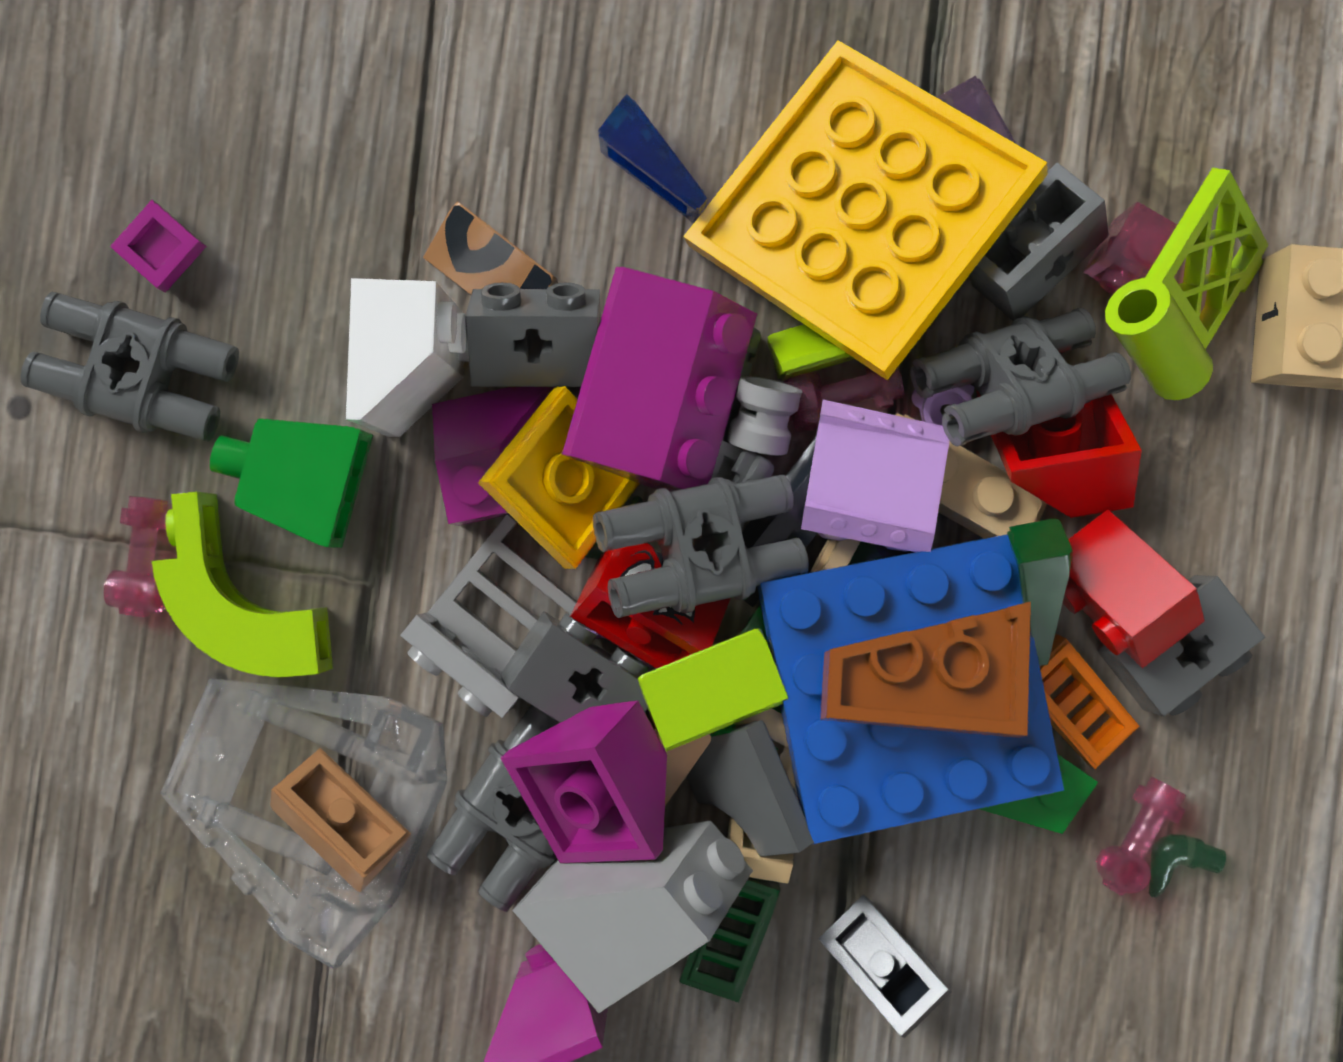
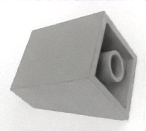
(634, 918)

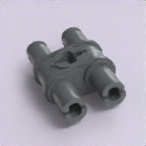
(132, 336)
(1019, 376)
(700, 576)
(486, 808)

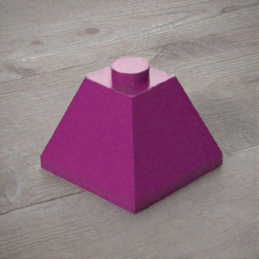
(470, 438)
(595, 784)
(545, 1016)

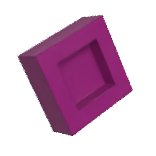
(158, 246)

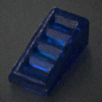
(642, 152)

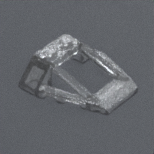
(411, 777)

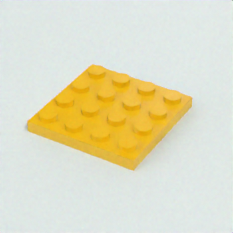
(865, 207)

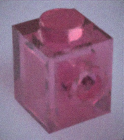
(1130, 248)

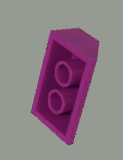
(660, 381)

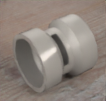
(763, 415)

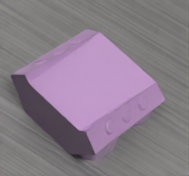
(875, 478)

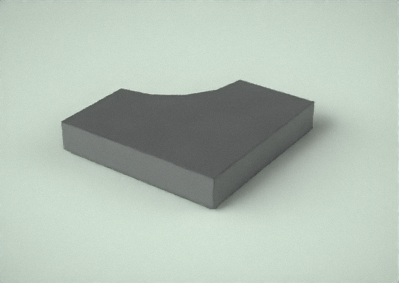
(748, 782)

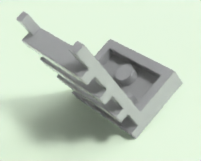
(463, 644)

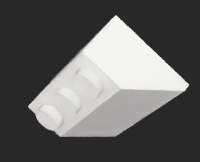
(402, 352)

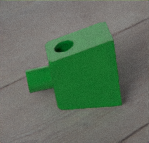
(297, 475)

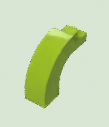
(218, 615)

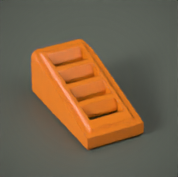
(1111, 734)

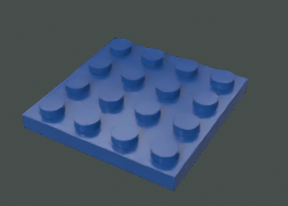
(888, 776)

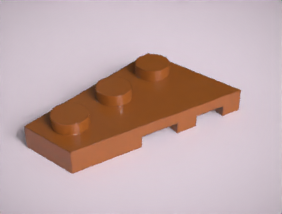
(937, 677)

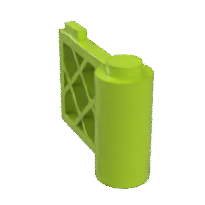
(1162, 319)

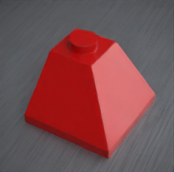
(1077, 461)

